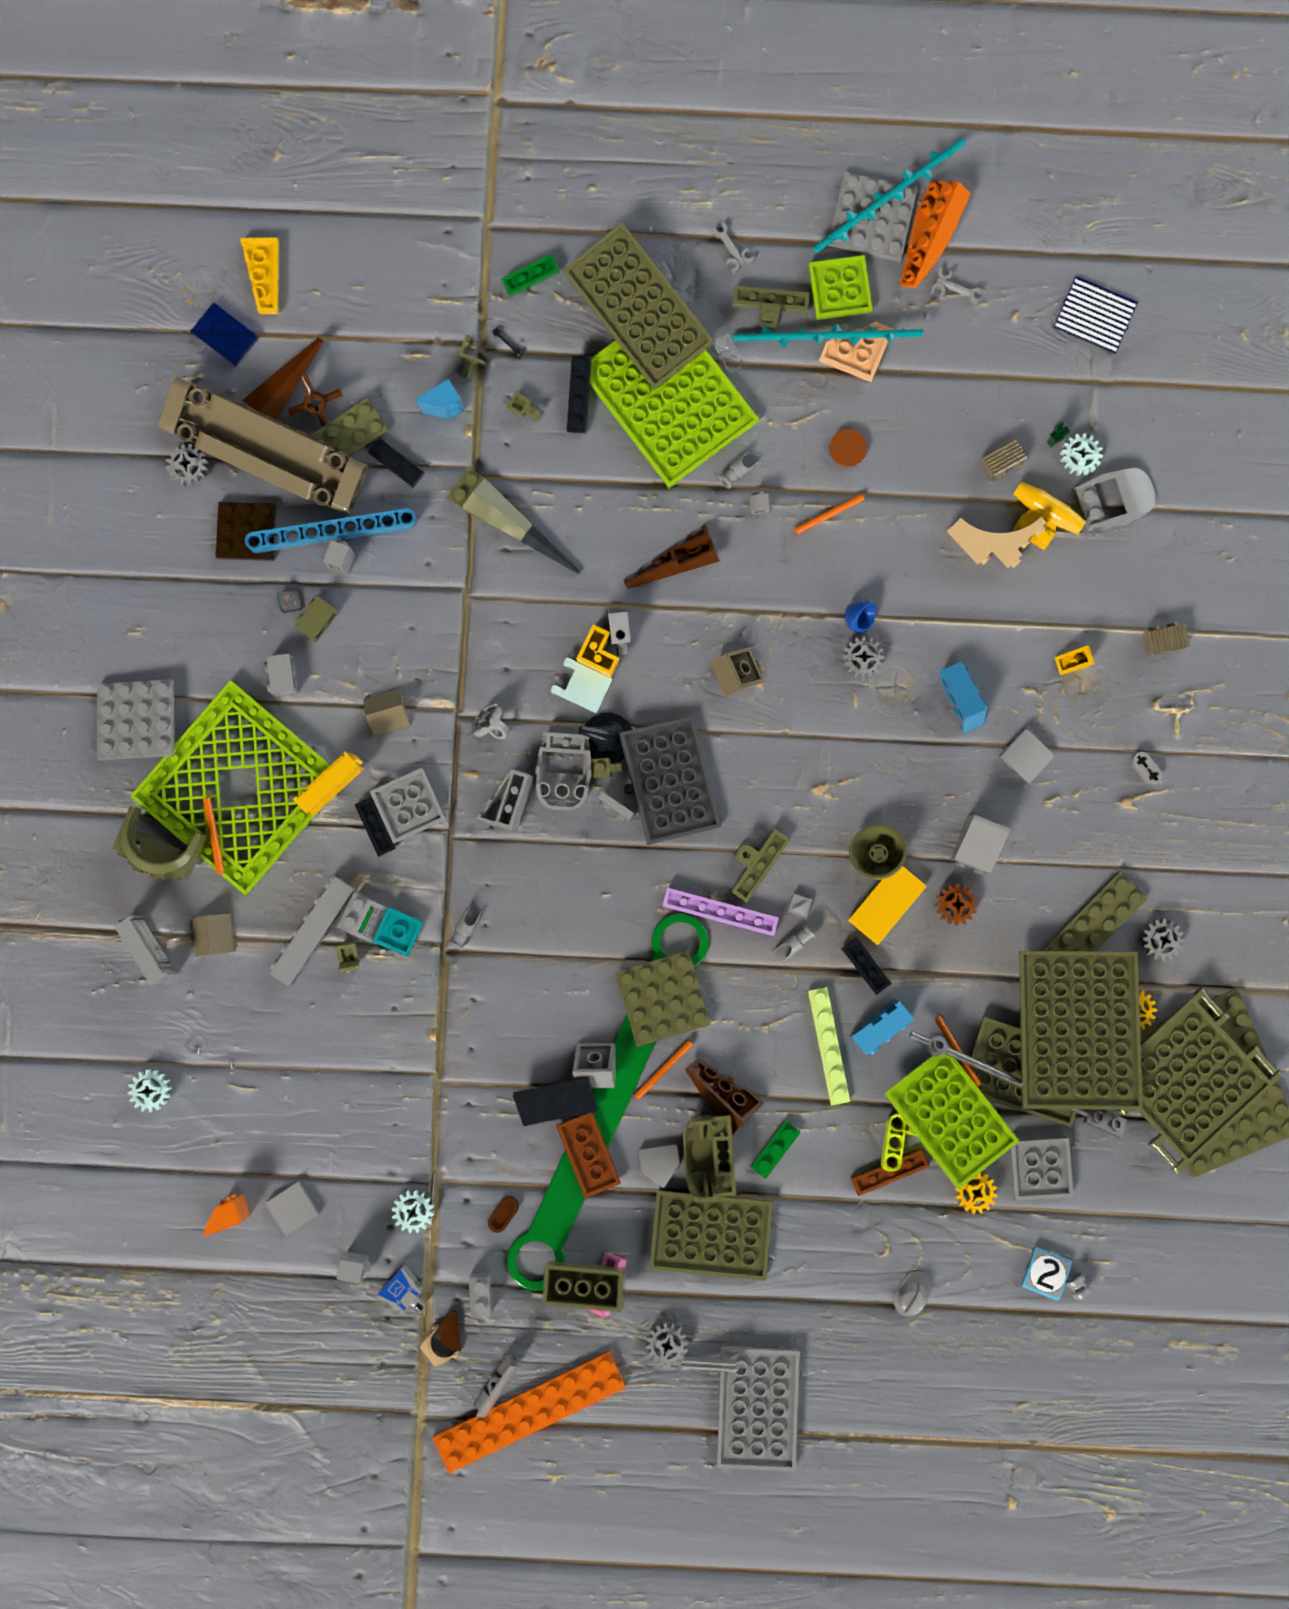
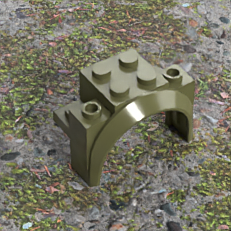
(154, 855)
(709, 1157)

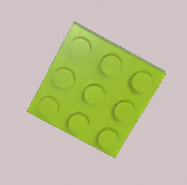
(840, 287)

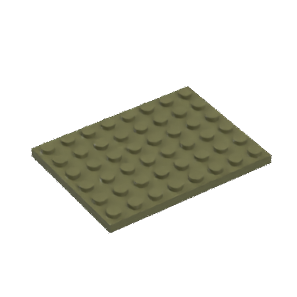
(1080, 1030)
(1265, 1120)

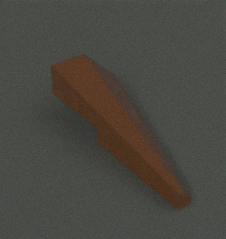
(276, 391)
(691, 554)

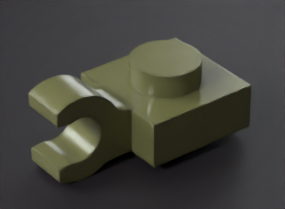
(521, 406)
(604, 767)

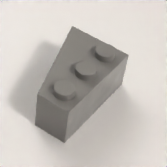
(508, 802)

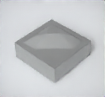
(800, 905)

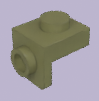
(348, 956)

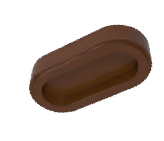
(503, 1214)

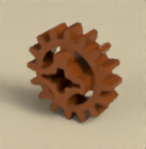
(956, 914)

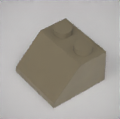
(737, 671)

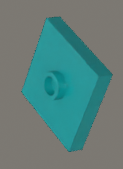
(398, 931)

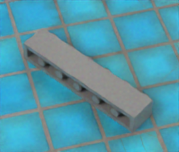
(313, 931)

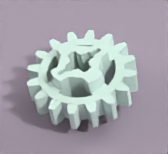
(1088, 450)
(149, 1098)
(419, 1214)

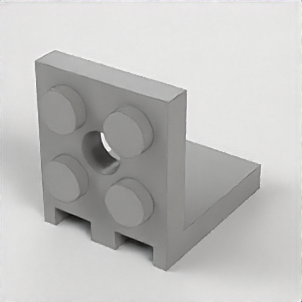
(617, 799)

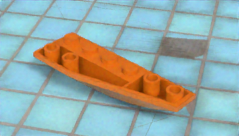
(933, 228)

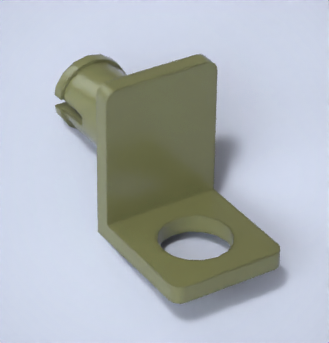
(471, 362)

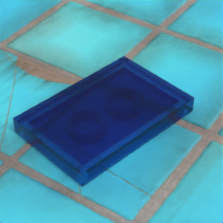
(224, 334)

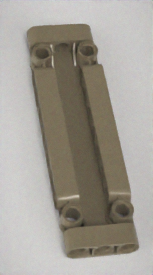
(262, 446)

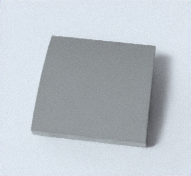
(1026, 755)

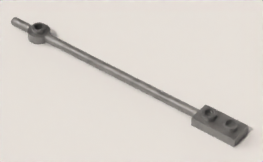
(1099, 1119)

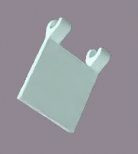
(585, 687)

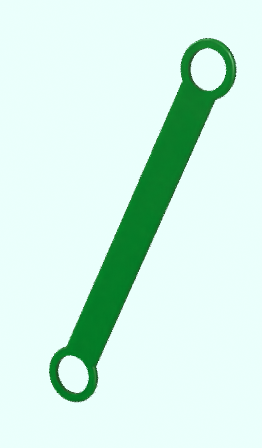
(564, 1195)

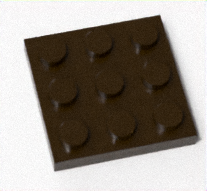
(236, 522)

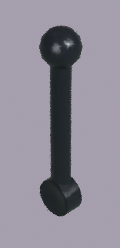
(496, 332)

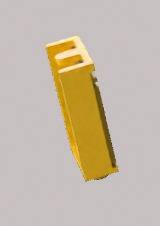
(329, 783)

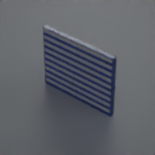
(1095, 314)

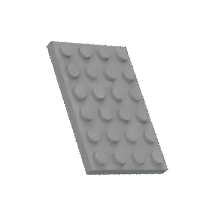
(759, 1409)

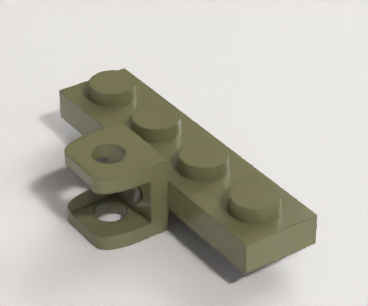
(770, 302)
(757, 863)

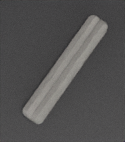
(710, 1364)

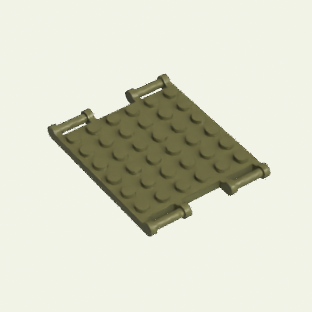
(1197, 1080)

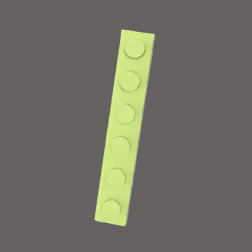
(828, 1046)

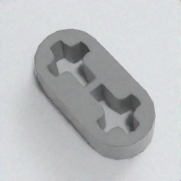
(1150, 765)

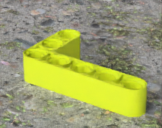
(899, 1134)

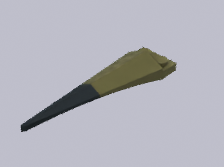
(486, 503)

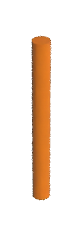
(828, 514)
(213, 836)
(953, 1044)
(663, 1069)

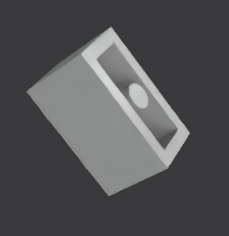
(339, 556)
(281, 675)
(353, 1267)
(480, 1294)

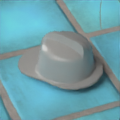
(913, 1294)

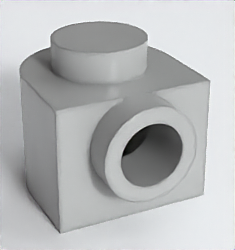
(760, 503)

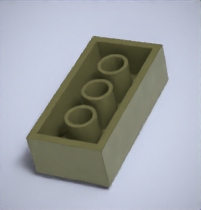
(584, 1286)

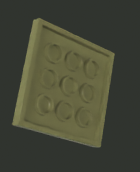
(662, 998)

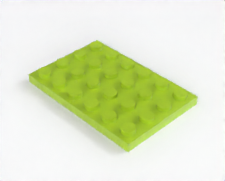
(951, 1118)

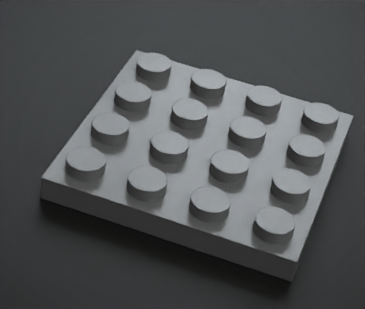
(888, 232)
(135, 719)

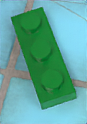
(530, 275)
(775, 1149)

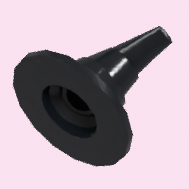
(604, 735)

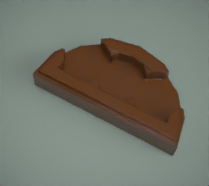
(449, 1331)

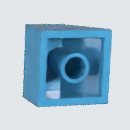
(441, 401)

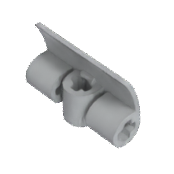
(489, 1396)

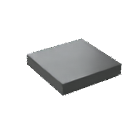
(292, 1208)

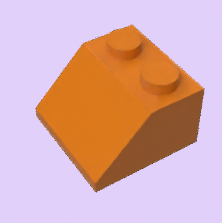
(228, 1213)

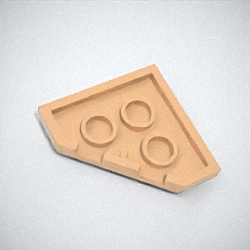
(857, 359)

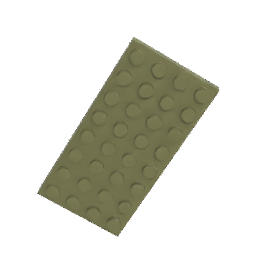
(638, 306)

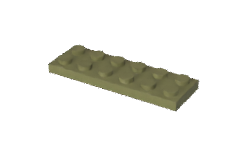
(1099, 917)

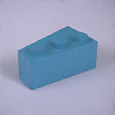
(964, 696)
(882, 1027)

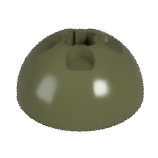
(872, 844)

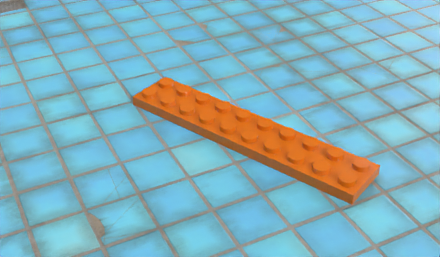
(529, 1411)

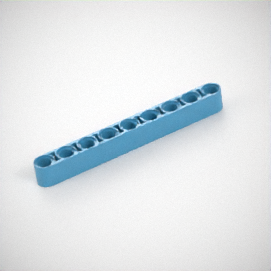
(321, 528)

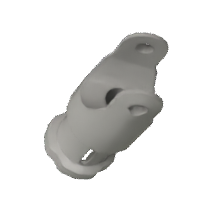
(736, 471)
(463, 931)
(796, 941)

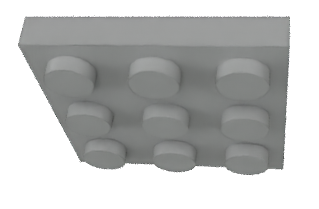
(408, 805)
(1041, 1169)

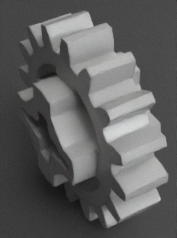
(179, 462)
(854, 657)
(1166, 933)
(659, 1341)

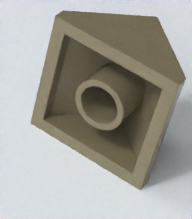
(386, 712)
(213, 934)

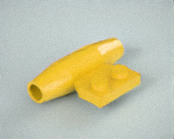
(1050, 509)

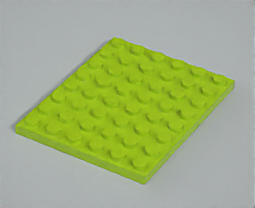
(678, 422)

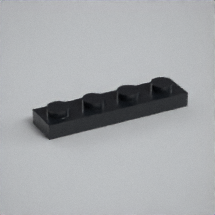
(579, 394)

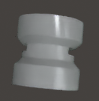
(1078, 1286)

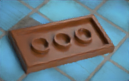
(588, 1154)

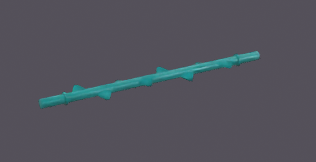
(881, 199)
(835, 333)

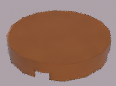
(848, 448)

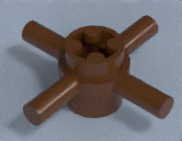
(307, 405)

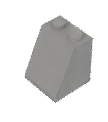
(980, 844)

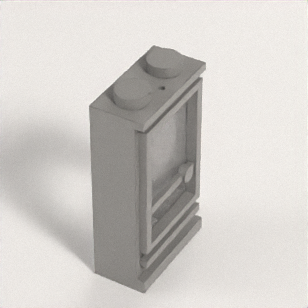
(145, 949)

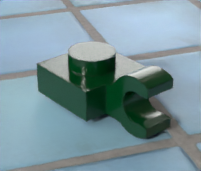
(1058, 434)

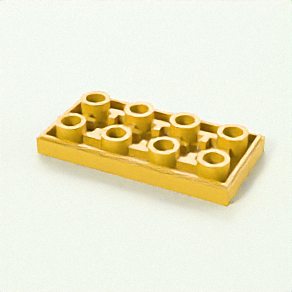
(886, 904)

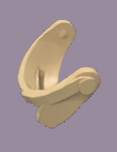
(427, 1350)

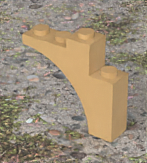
(1004, 546)

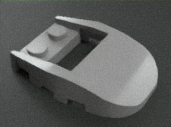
(1135, 492)
(561, 790)

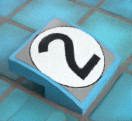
(1046, 1273)

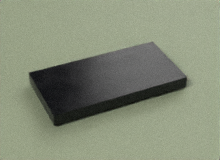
(555, 1101)

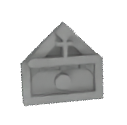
(660, 1163)

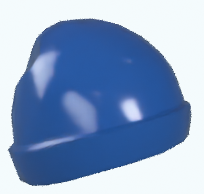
(860, 615)

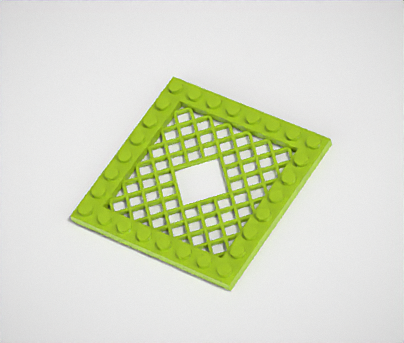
(194, 738)

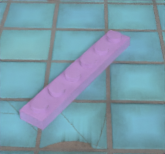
(720, 911)

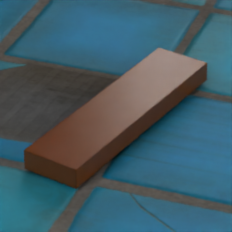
(878, 1177)

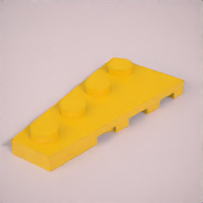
(263, 270)

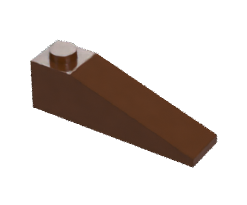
(724, 1095)

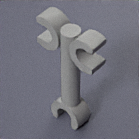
(738, 260)
(943, 283)

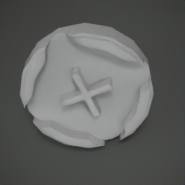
(490, 723)

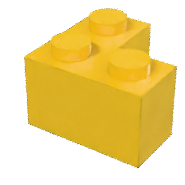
(593, 653)

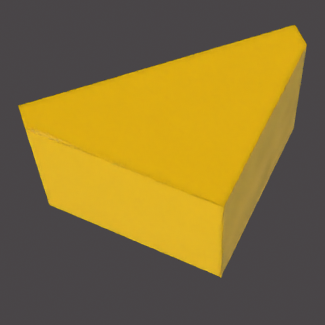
(1074, 660)

